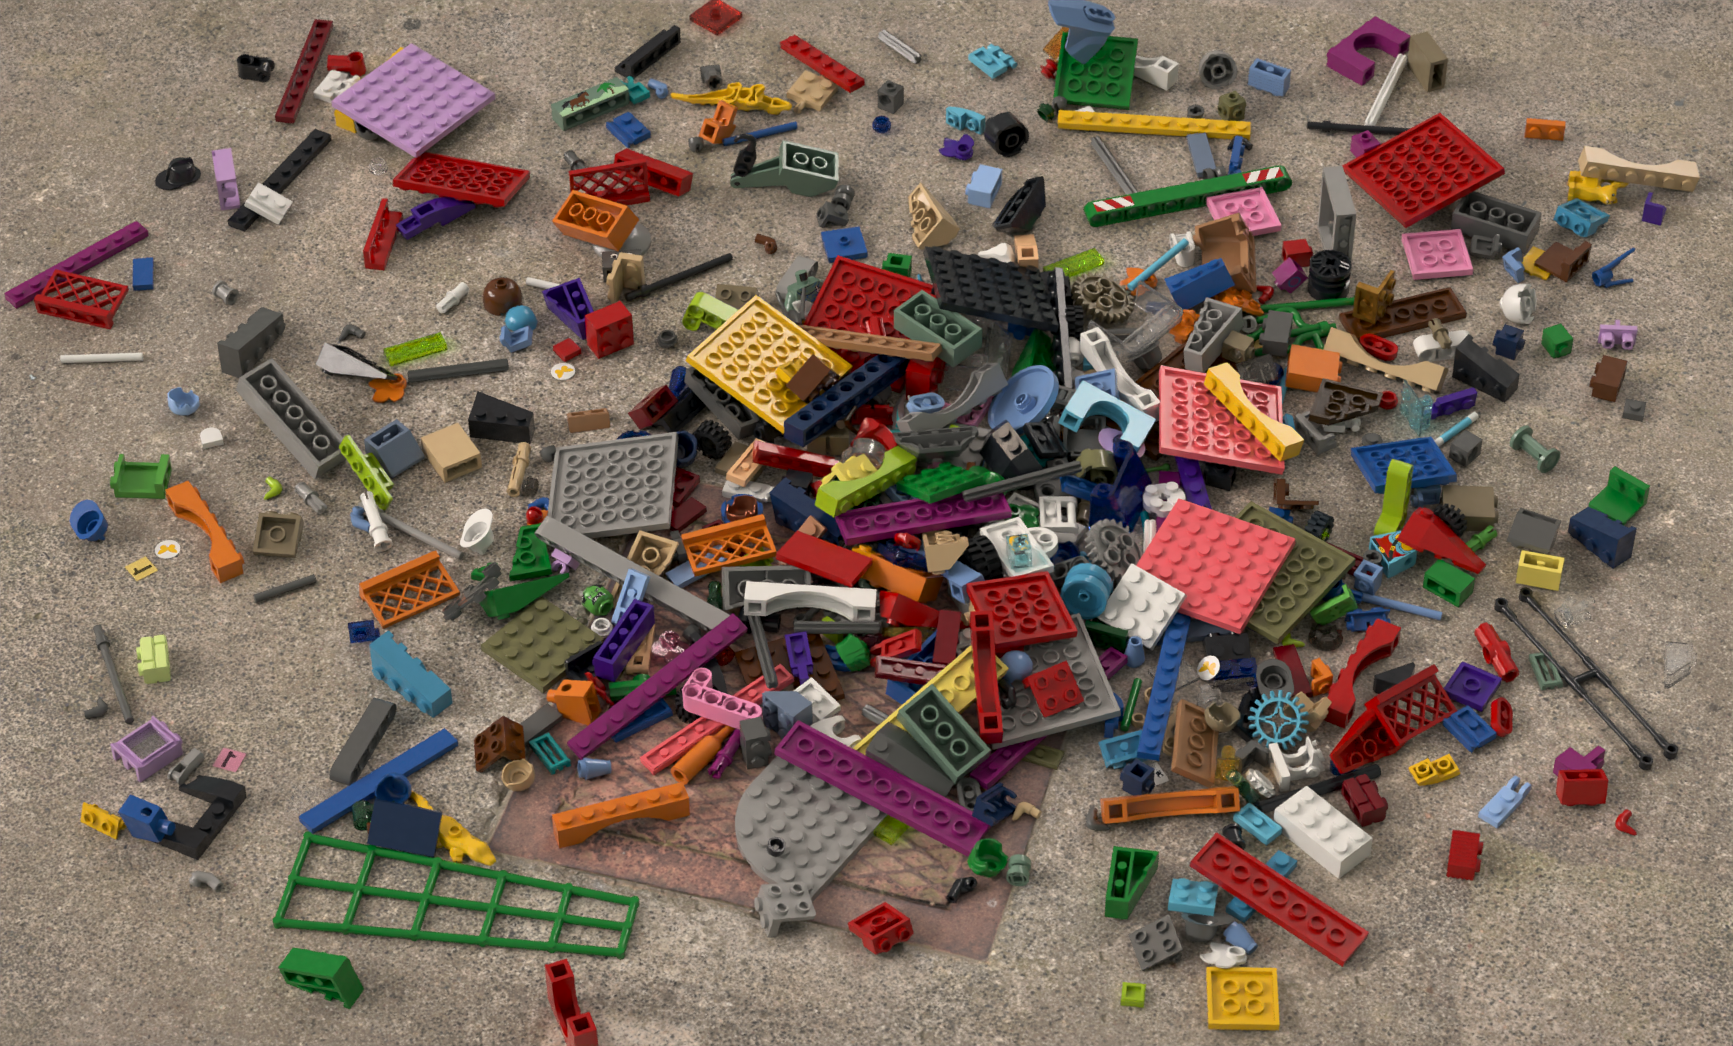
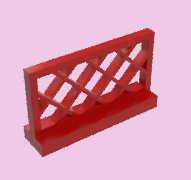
(626, 195)
(75, 310)
(1399, 692)

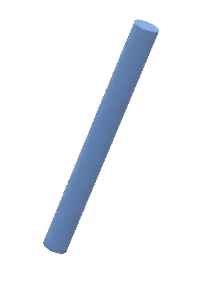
(1402, 606)

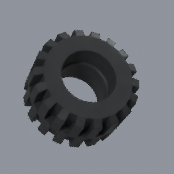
(982, 558)

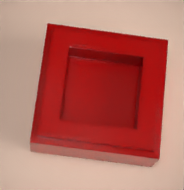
(567, 349)

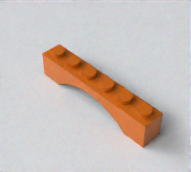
(187, 505)
(1170, 803)
(578, 824)

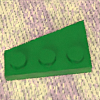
(530, 557)

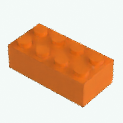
(595, 220)

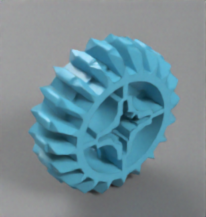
(1278, 730)

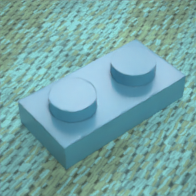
(1257, 824)

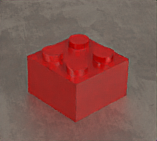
(609, 329)

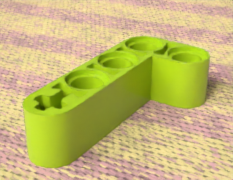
(706, 310)
(1395, 498)

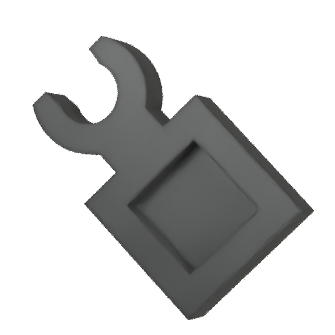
(680, 554)

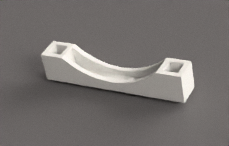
(1157, 71)
(1100, 355)
(767, 598)

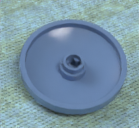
(1025, 398)

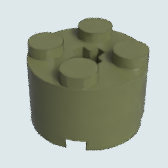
(1097, 466)

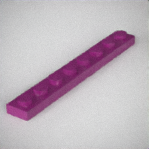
(78, 262)

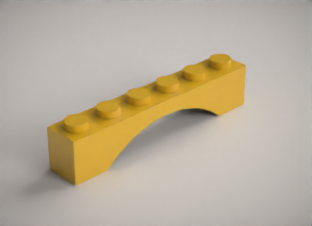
(1275, 436)

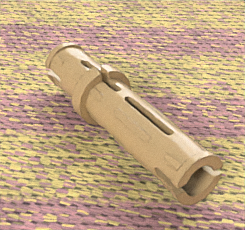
(520, 463)

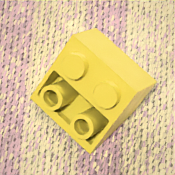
(1540, 570)

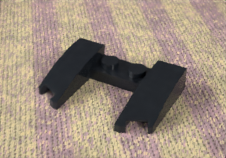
(224, 799)

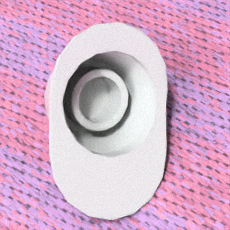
(478, 532)

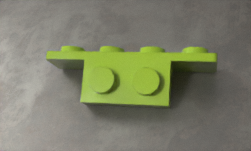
(369, 471)

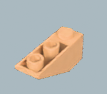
(1026, 250)

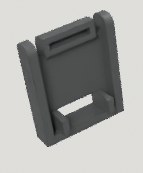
(1084, 438)

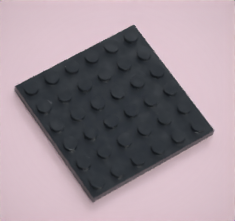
(990, 288)

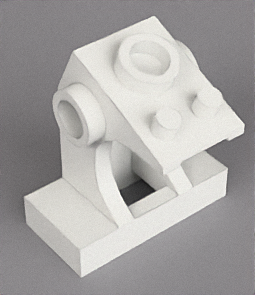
(1281, 763)

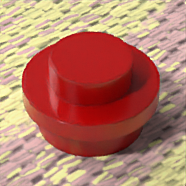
(1389, 400)

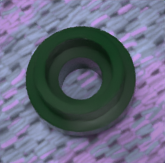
(1046, 111)

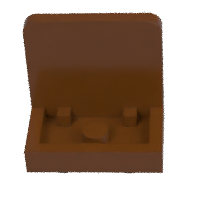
(498, 740)

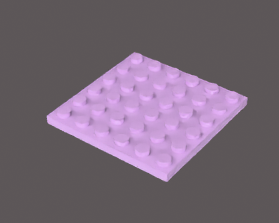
(413, 100)

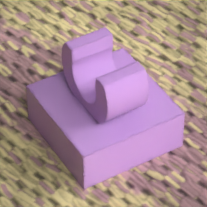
(563, 560)

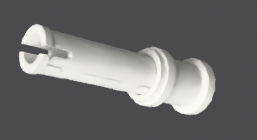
(377, 529)

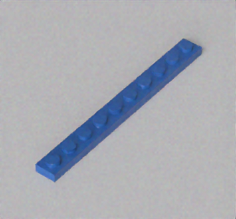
(1164, 688)

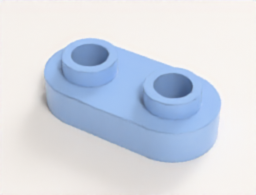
(925, 403)

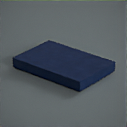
(404, 827)

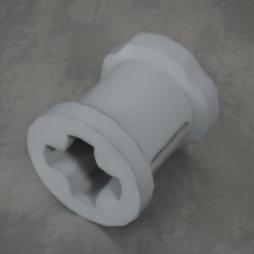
(225, 292)

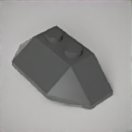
(937, 443)

